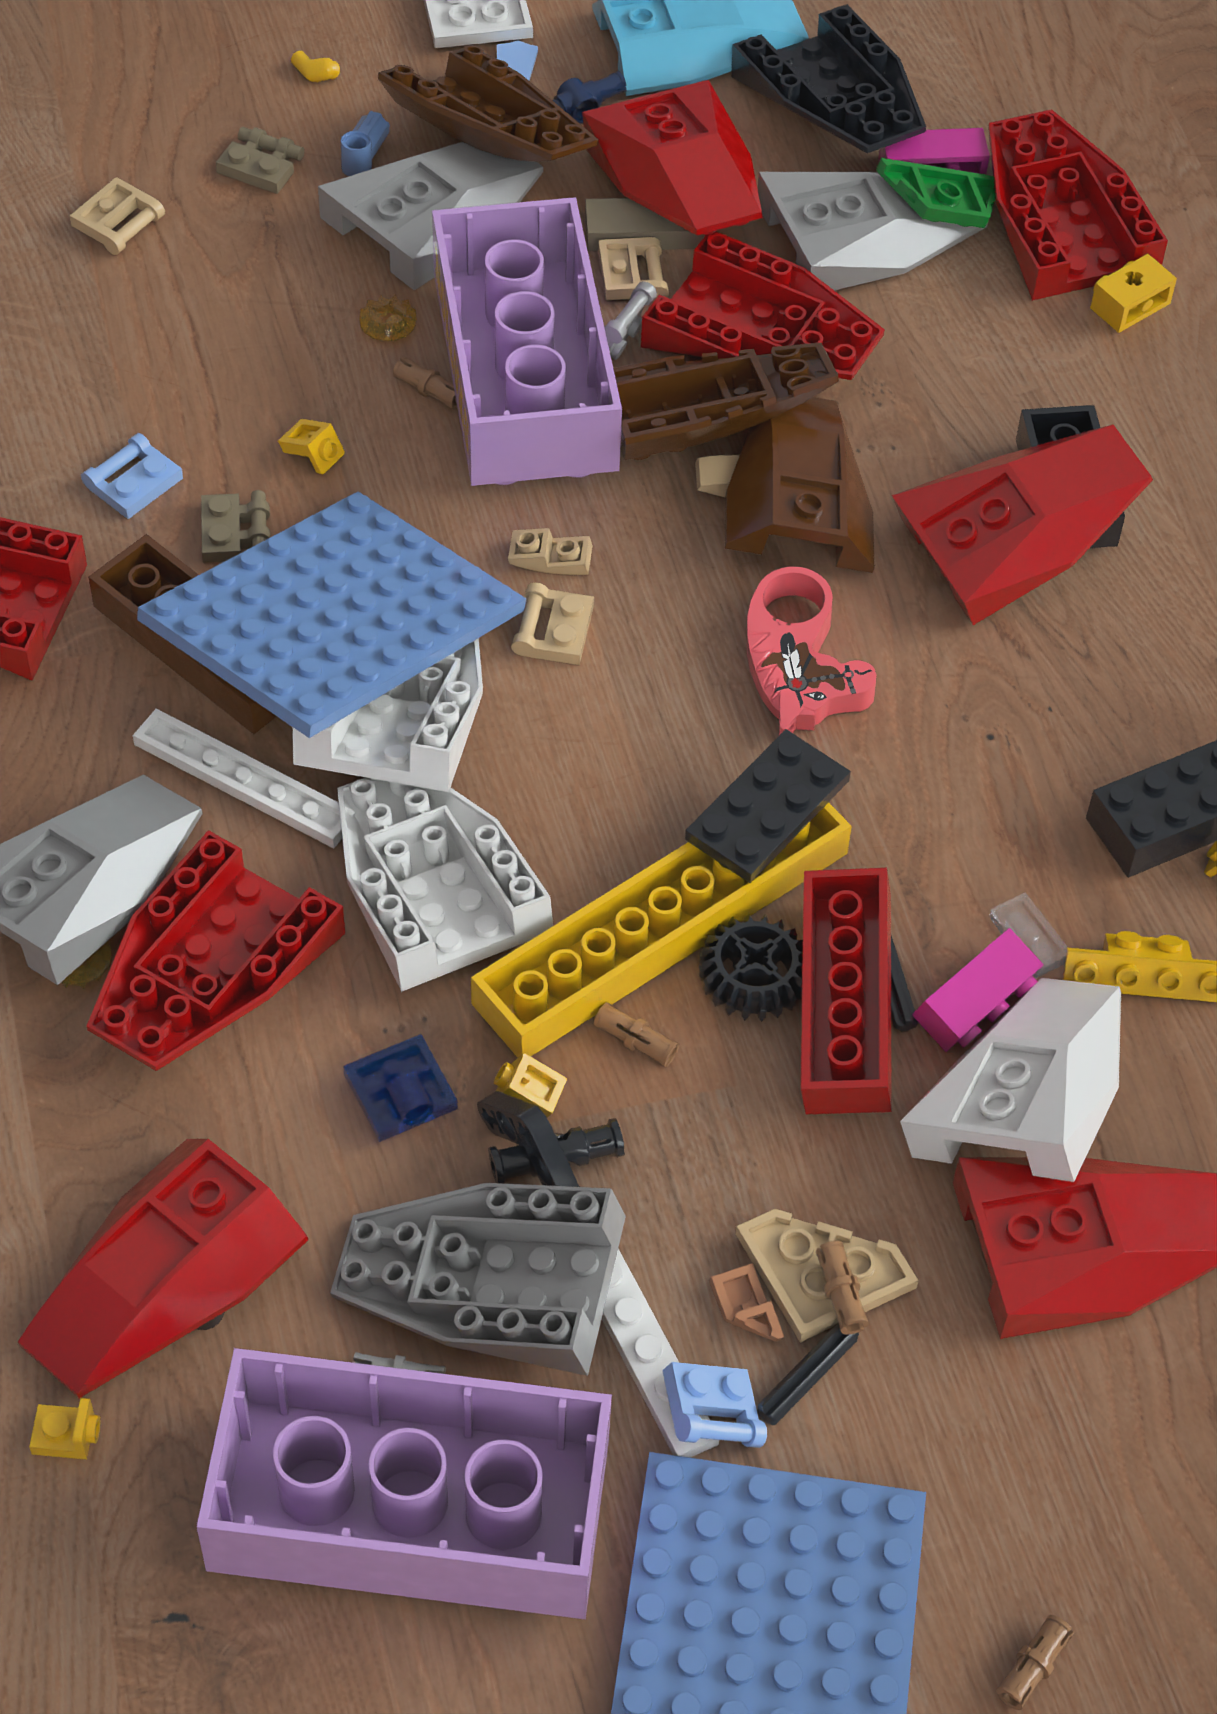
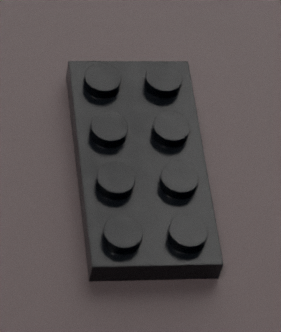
(767, 805)

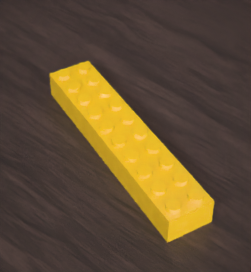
(636, 935)

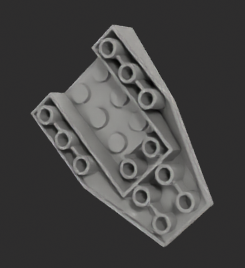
(398, 200)
(852, 225)
(88, 872)
(490, 1269)

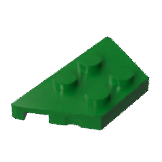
(941, 192)

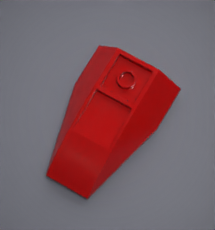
(161, 1265)

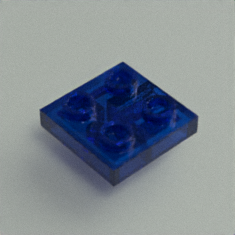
(400, 1087)

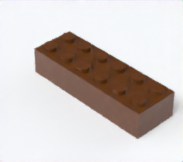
(142, 575)

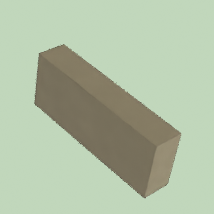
(627, 219)

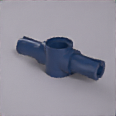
(578, 97)

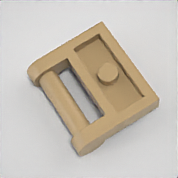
(109, 208)
(620, 266)
(565, 629)

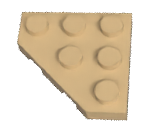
(788, 1264)

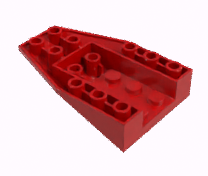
(678, 157)
(1066, 205)
(756, 302)
(1022, 515)
(36, 585)
(207, 953)
(1087, 1245)

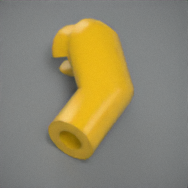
(315, 69)

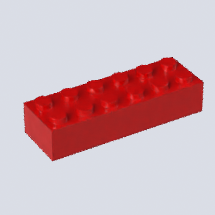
(846, 992)

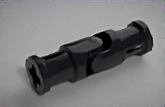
(575, 1144)

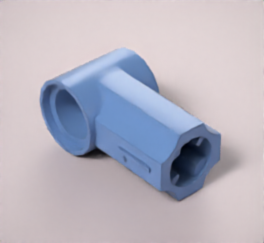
(362, 143)

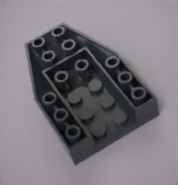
(836, 80)

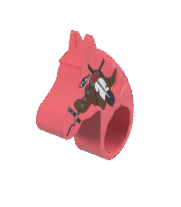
(785, 660)

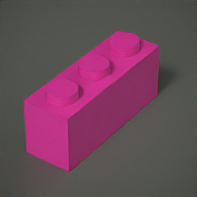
(945, 148)
(979, 991)

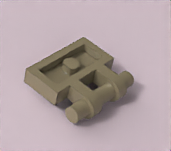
(256, 167)
(222, 527)

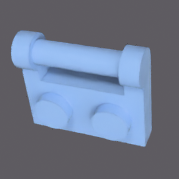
(137, 485)
(713, 1392)

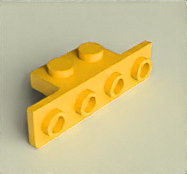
(1145, 967)

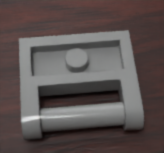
(629, 320)

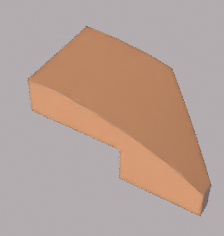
(744, 1302)

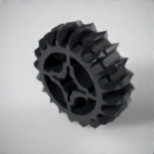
(755, 982)

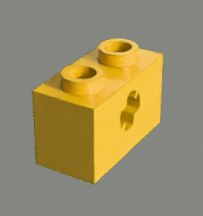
(1133, 293)

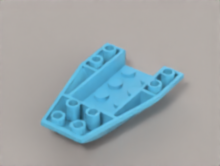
(690, 40)

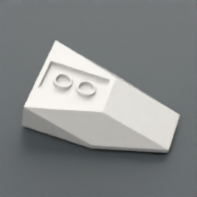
(409, 732)
(436, 879)
(1029, 1082)

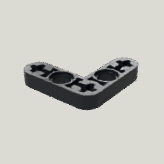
(530, 1128)

